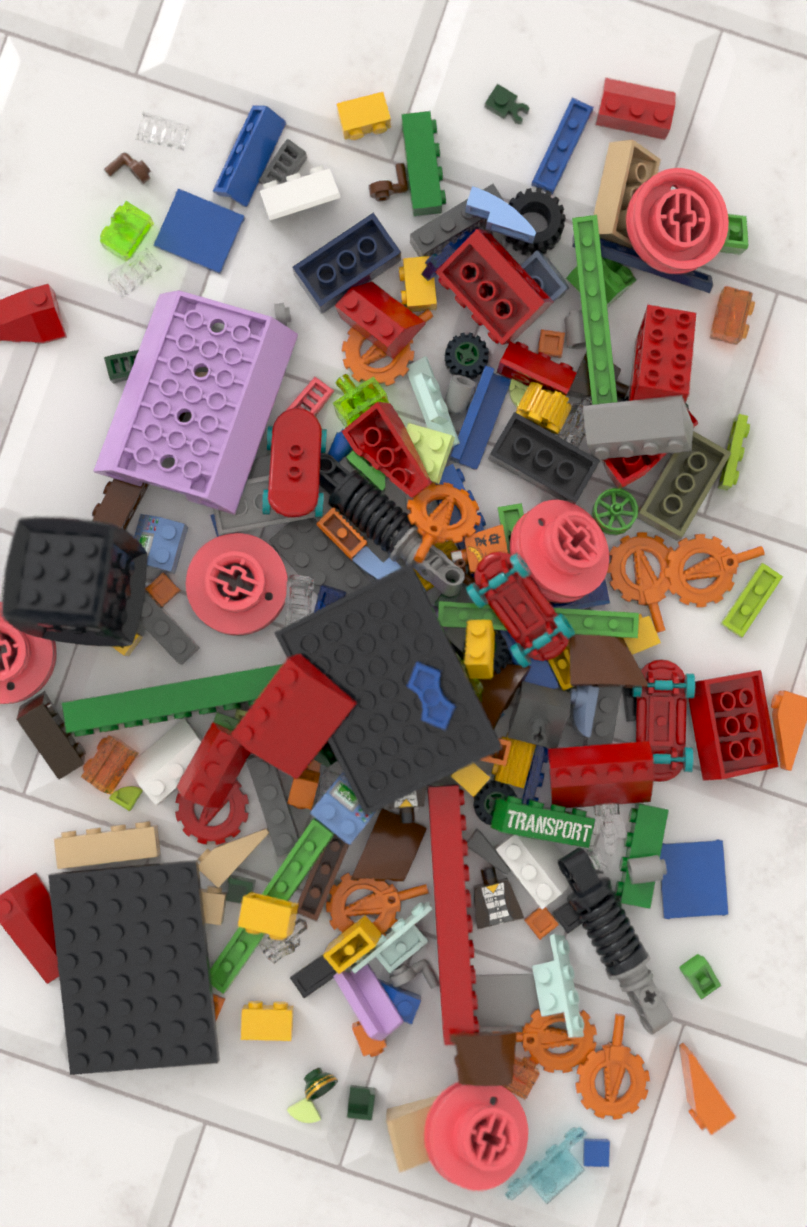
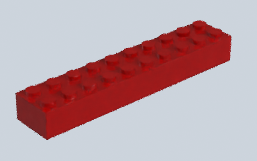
(451, 915)

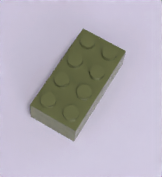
(683, 487)

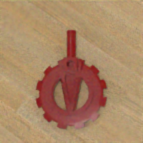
(217, 833)

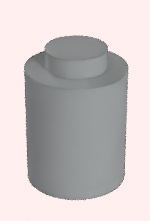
(575, 330)
(459, 394)
(646, 869)

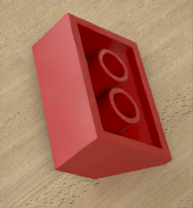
(636, 108)
(379, 318)
(529, 367)
(213, 768)

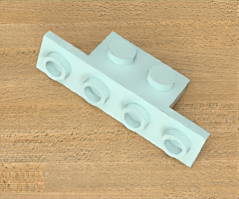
(430, 398)
(399, 943)
(557, 989)

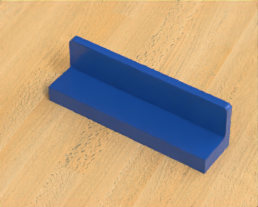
(250, 155)
(480, 419)

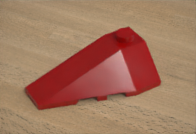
(31, 316)
(386, 444)
(628, 469)
(29, 923)

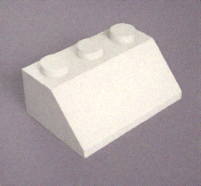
(299, 192)
(165, 761)
(535, 866)

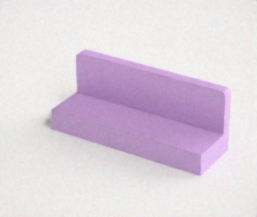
(369, 1002)

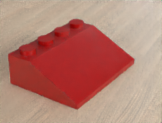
(293, 717)
(732, 726)
(601, 774)

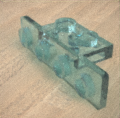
(553, 1172)

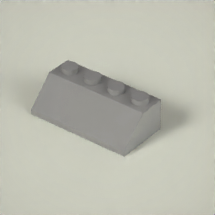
(638, 427)

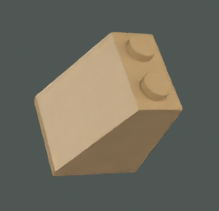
(407, 1132)

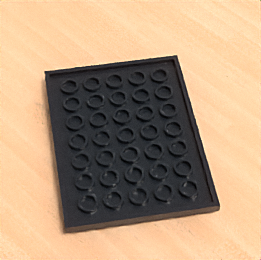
(369, 652)
(134, 967)

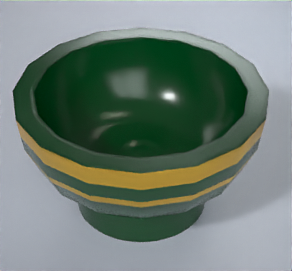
(318, 1084)

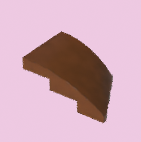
(603, 663)
(501, 689)
(389, 849)
(485, 1057)

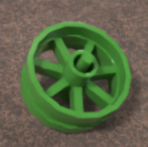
(615, 510)

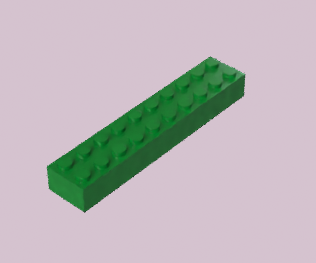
(166, 700)

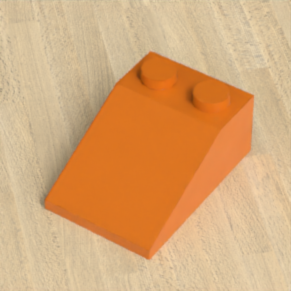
(706, 1102)

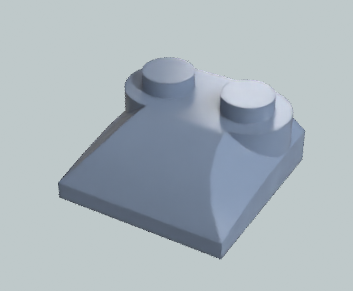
(545, 275)
(583, 708)

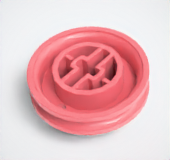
(678, 226)
(565, 554)
(246, 614)
(26, 663)
(473, 1140)

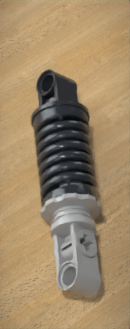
(385, 524)
(614, 938)

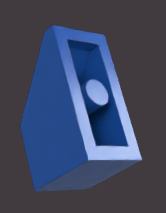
(403, 1000)

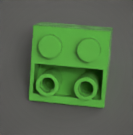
(616, 279)

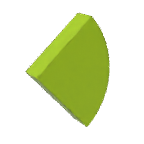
(126, 796)

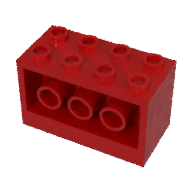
(509, 282)
(663, 354)

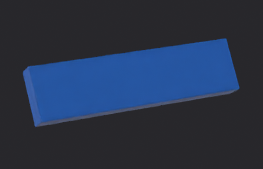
(562, 146)

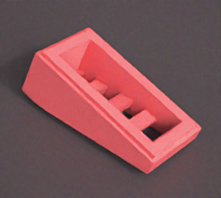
(321, 401)

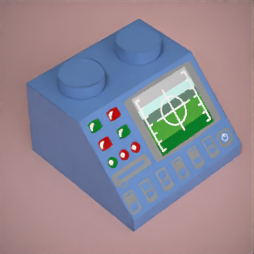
(162, 541)
(341, 811)

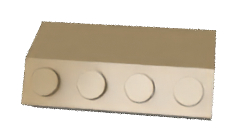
(624, 172)

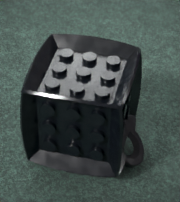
(74, 581)

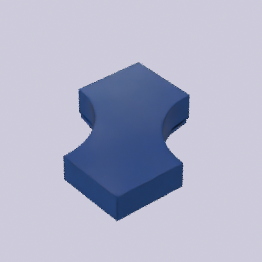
(426, 684)

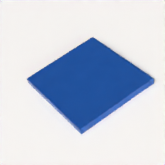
(199, 231)
(694, 879)

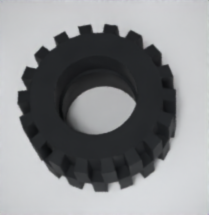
(549, 209)

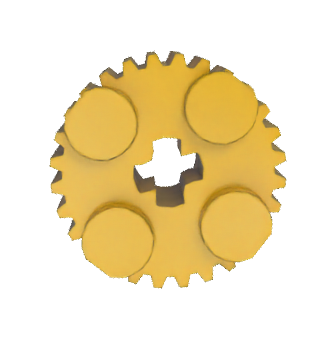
(544, 407)

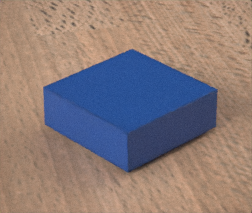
(596, 1152)

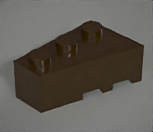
(48, 734)

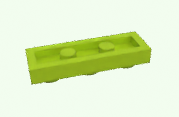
(739, 430)
(751, 600)

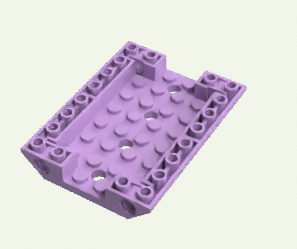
(226, 405)

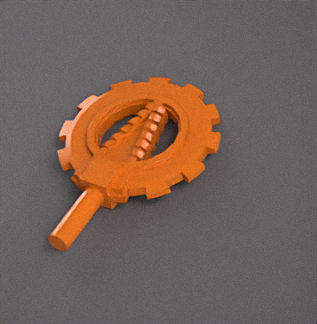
(360, 364)
(436, 526)
(720, 564)
(647, 588)
(383, 901)
(539, 1037)
(614, 1060)

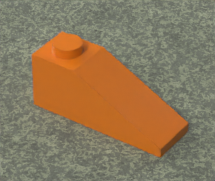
(789, 723)

